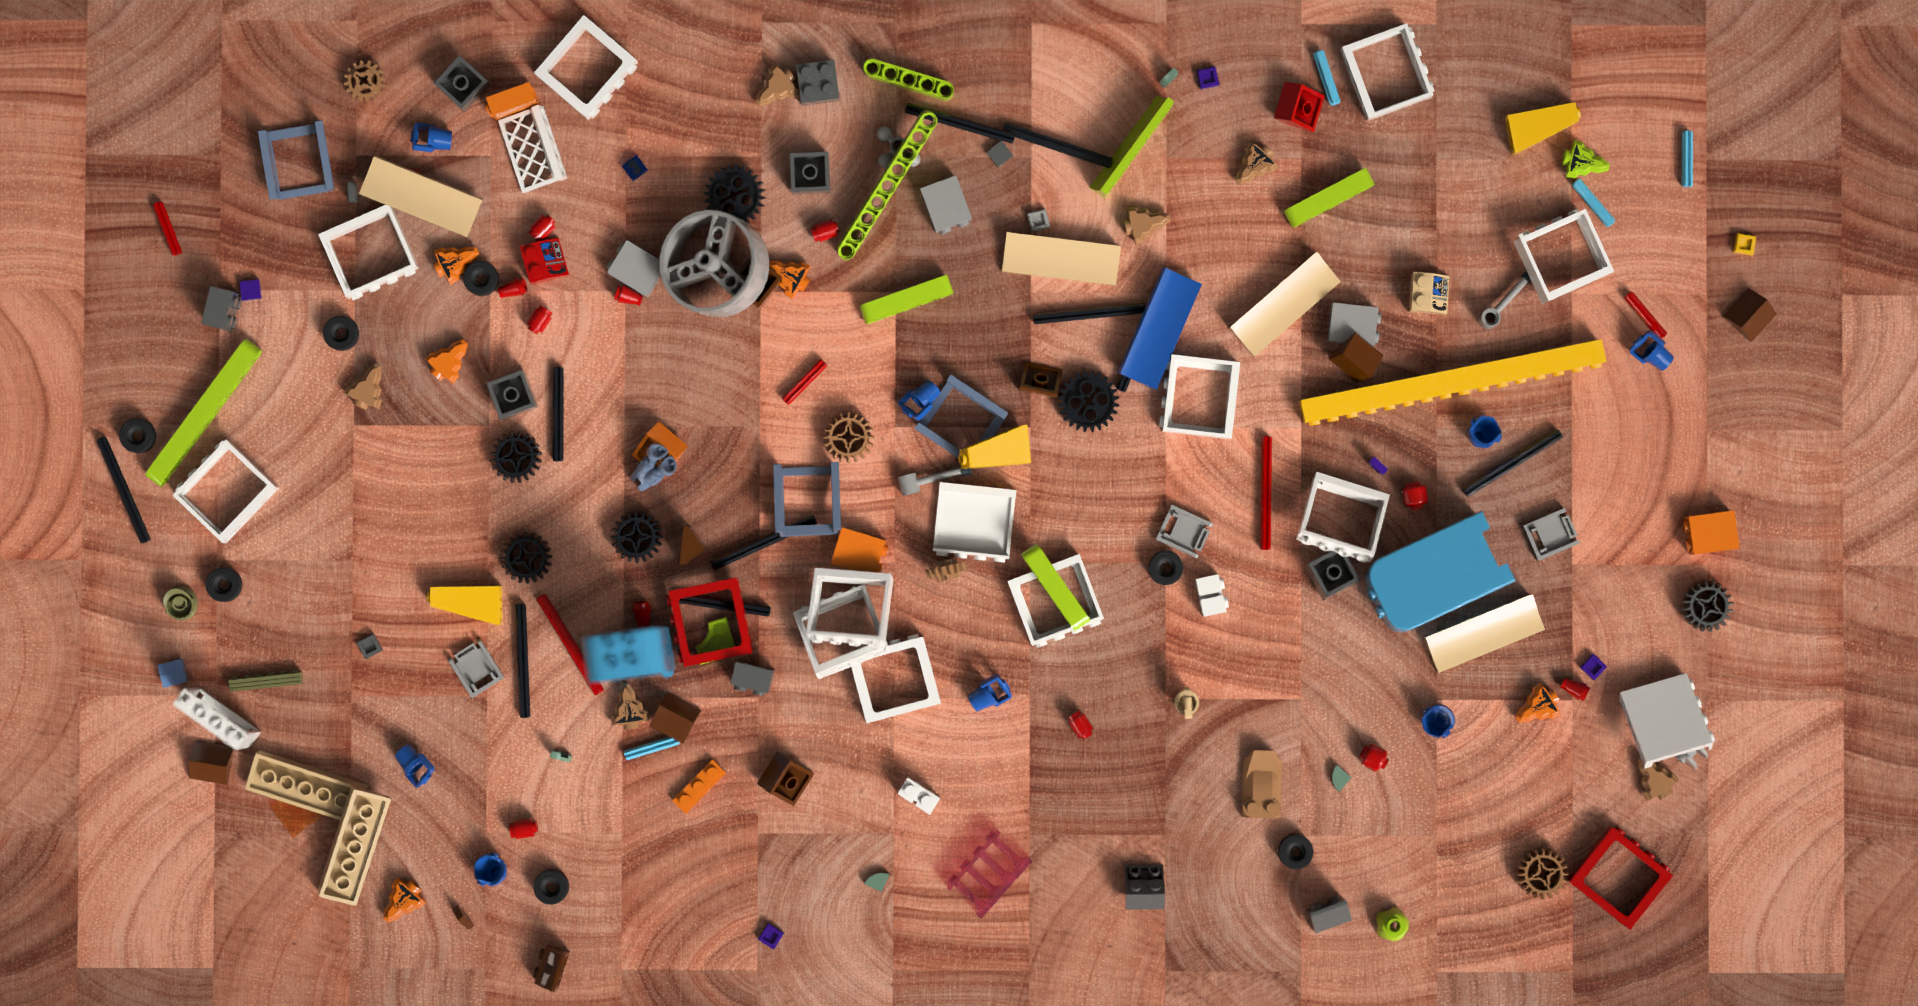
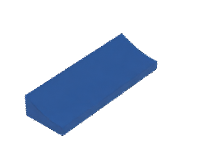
(1159, 328)

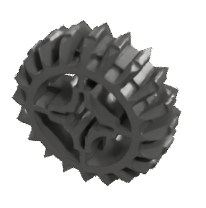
(1722, 614)

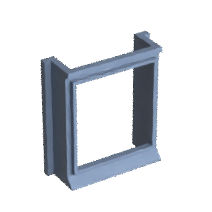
(270, 165)
(952, 382)
(806, 530)

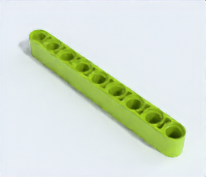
(885, 195)
(203, 412)

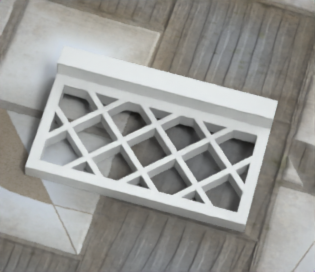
(548, 144)

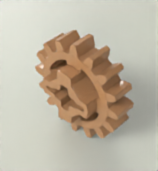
(369, 75)
(946, 569)

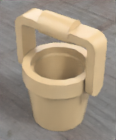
(1186, 702)

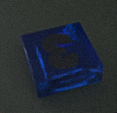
(634, 168)

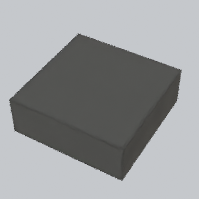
(999, 154)
(352, 192)
(369, 646)

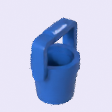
(437, 138)
(1655, 353)
(923, 397)
(985, 695)
(411, 762)

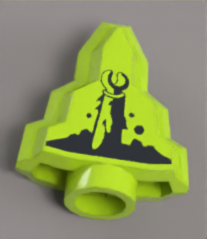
(1582, 161)

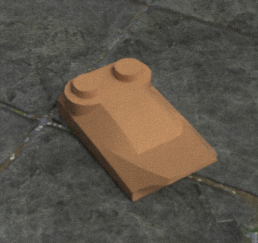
(1261, 785)

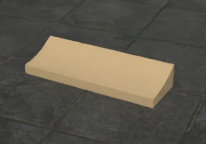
(421, 196)
(1061, 258)
(1285, 304)
(1484, 633)
(299, 784)
(353, 845)

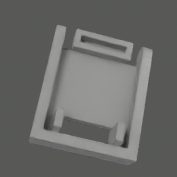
(1553, 532)
(1186, 533)
(474, 665)

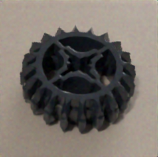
(532, 454)
(636, 527)
(510, 563)

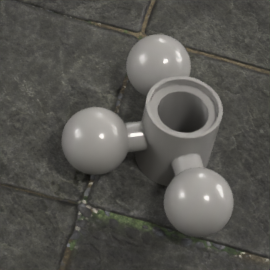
(885, 134)

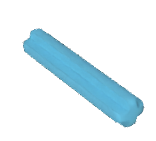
(1326, 77)
(1687, 158)
(1593, 202)
(650, 748)

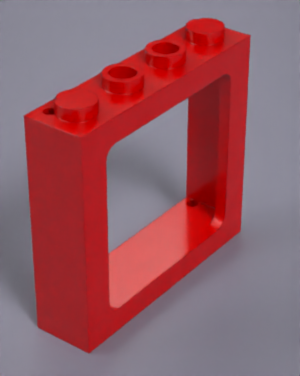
(680, 637)
(1595, 854)

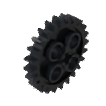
(728, 180)
(1102, 412)

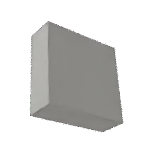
(1038, 220)

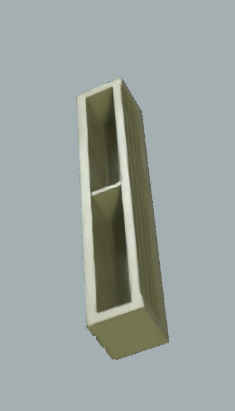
(261, 681)

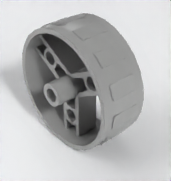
(716, 266)

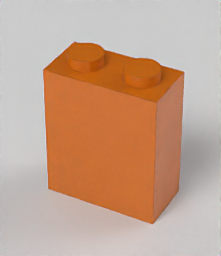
(511, 101)
(1711, 532)
(859, 551)

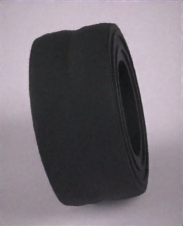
(470, 278)
(348, 341)
(129, 428)
(1176, 567)
(214, 590)
(1306, 851)
(551, 897)

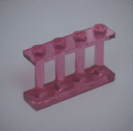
(994, 891)

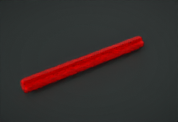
(1266, 490)
(567, 640)

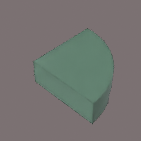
(1169, 77)
(561, 756)
(1339, 778)
(877, 881)

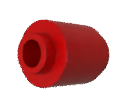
(542, 227)
(825, 230)
(539, 320)
(1080, 725)
(523, 828)

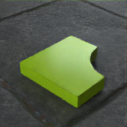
(718, 637)

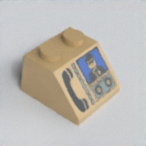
(1428, 293)

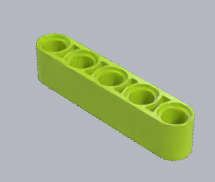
(916, 86)
(1329, 197)
(906, 299)
(1055, 587)

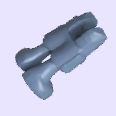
(647, 469)

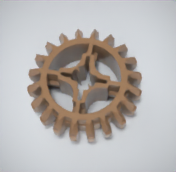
(865, 437)
(1538, 865)

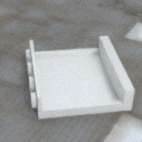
(974, 521)
(1666, 719)

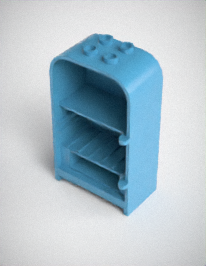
(1435, 575)
(629, 654)

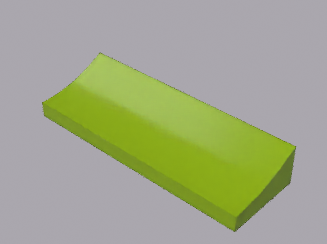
(1132, 145)

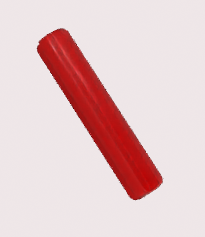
(167, 228)
(1645, 314)
(804, 382)

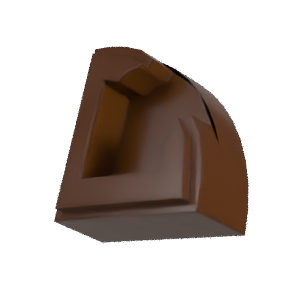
(462, 917)

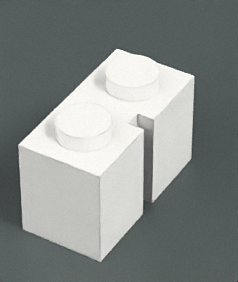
(1210, 595)
(924, 798)

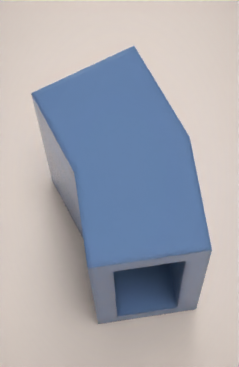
(173, 673)

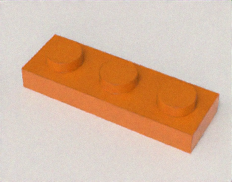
(699, 786)

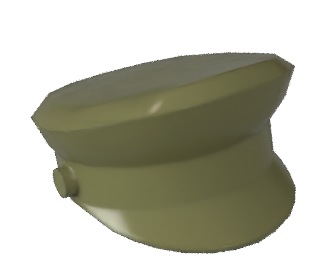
(180, 603)

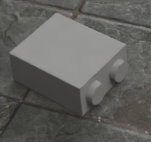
(946, 205)
(635, 268)
(1349, 318)

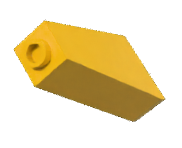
(1537, 125)
(1002, 449)
(474, 602)

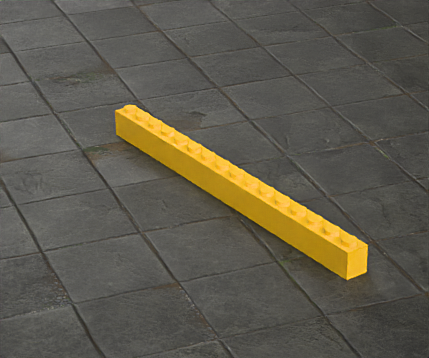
(1452, 381)

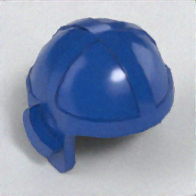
(1484, 431)
(1438, 720)
(490, 870)

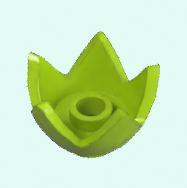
(1384, 920)

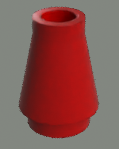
(516, 287)
(626, 295)
(642, 614)
(1576, 689)

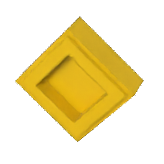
(1744, 244)

